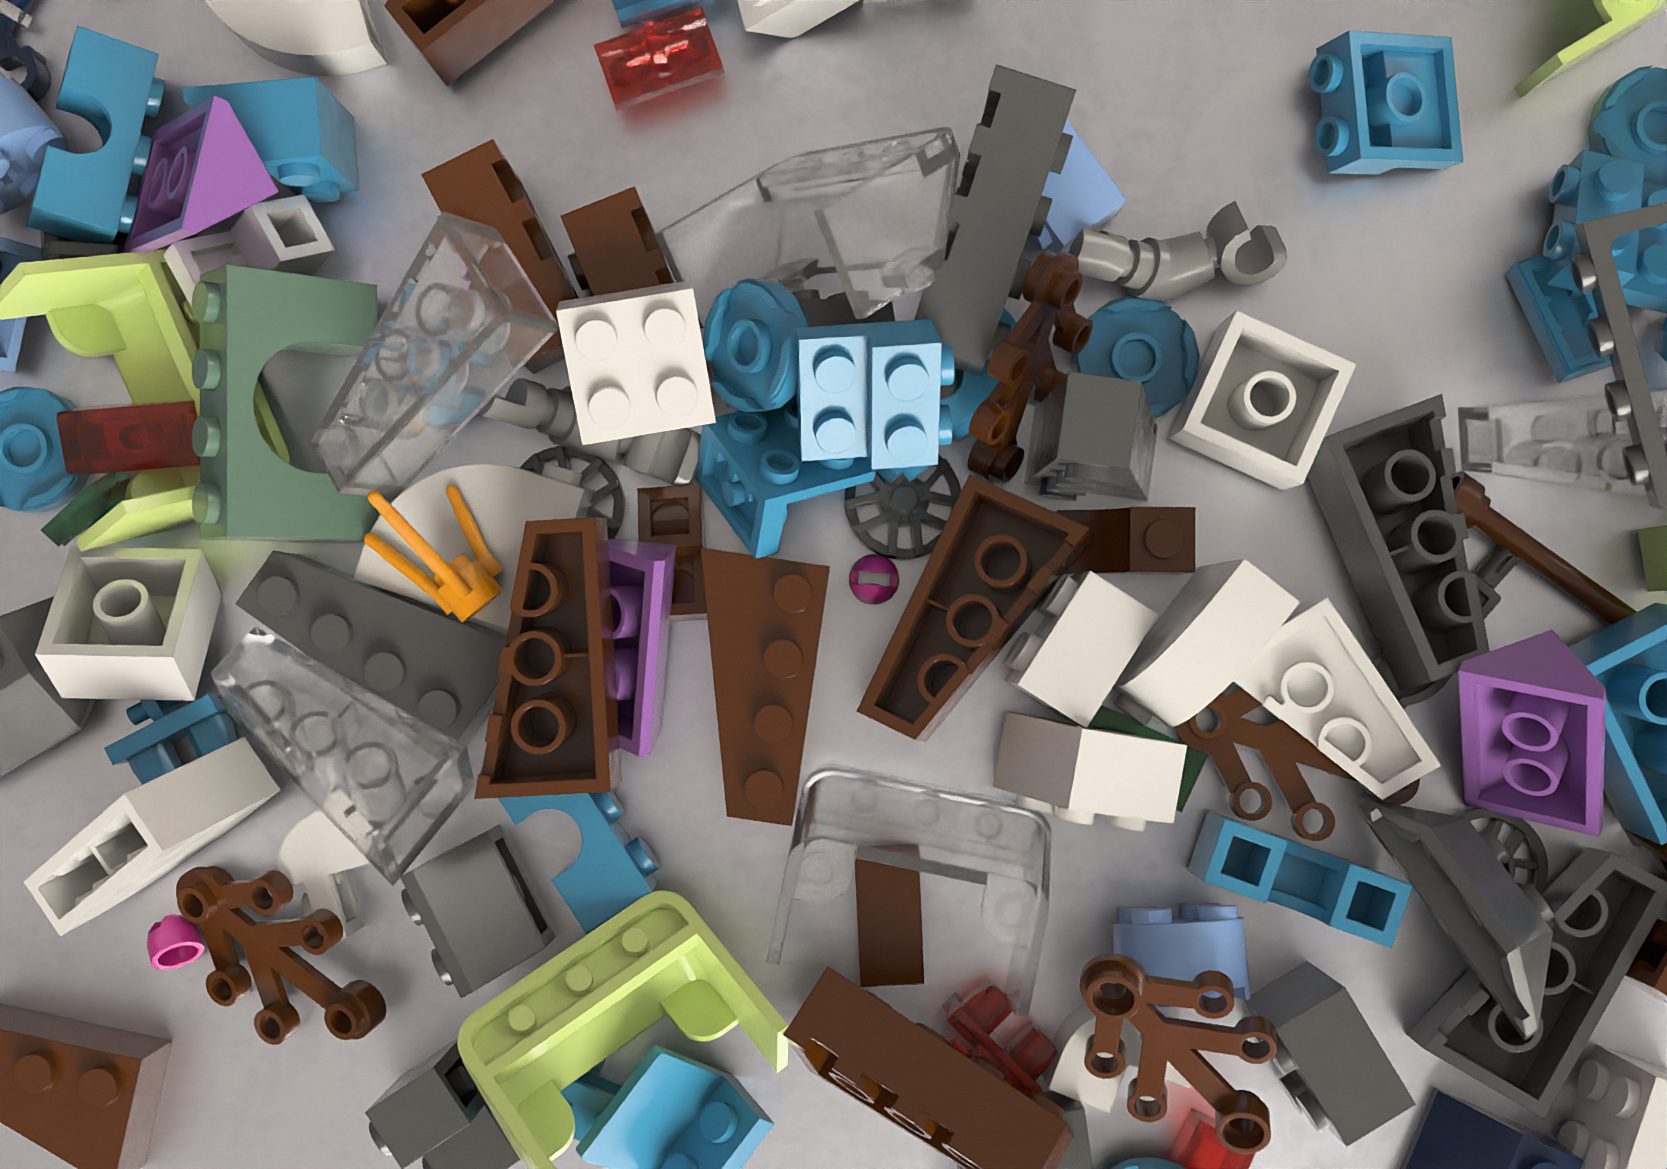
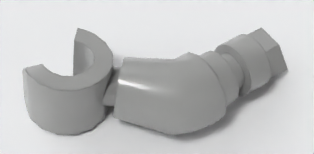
(1179, 264)
(552, 411)

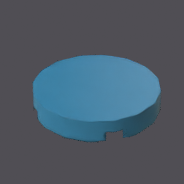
(1632, 121)
(754, 344)
(1144, 344)
(31, 451)

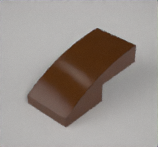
(677, 518)
(888, 925)

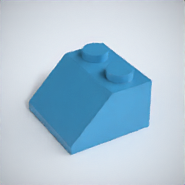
(296, 131)

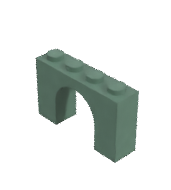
(243, 483)

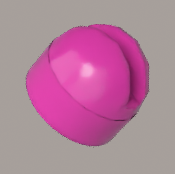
(873, 593)
(174, 942)

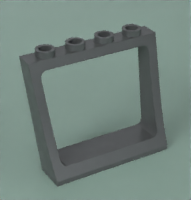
(1613, 336)

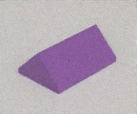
(196, 176)
(641, 623)
(1534, 734)

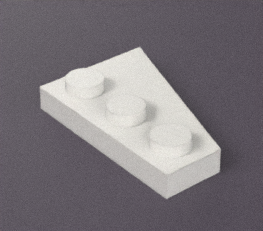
(1336, 699)

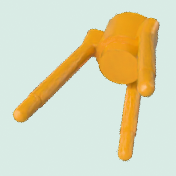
(459, 585)

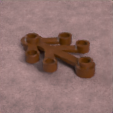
(1028, 360)
(1280, 749)
(212, 902)
(1240, 1115)

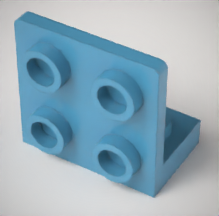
(755, 469)
(676, 1118)

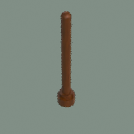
(1478, 513)

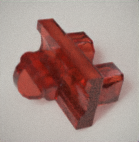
(659, 58)
(977, 1019)

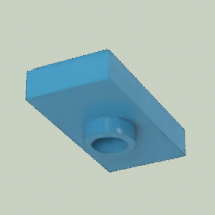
(1557, 319)

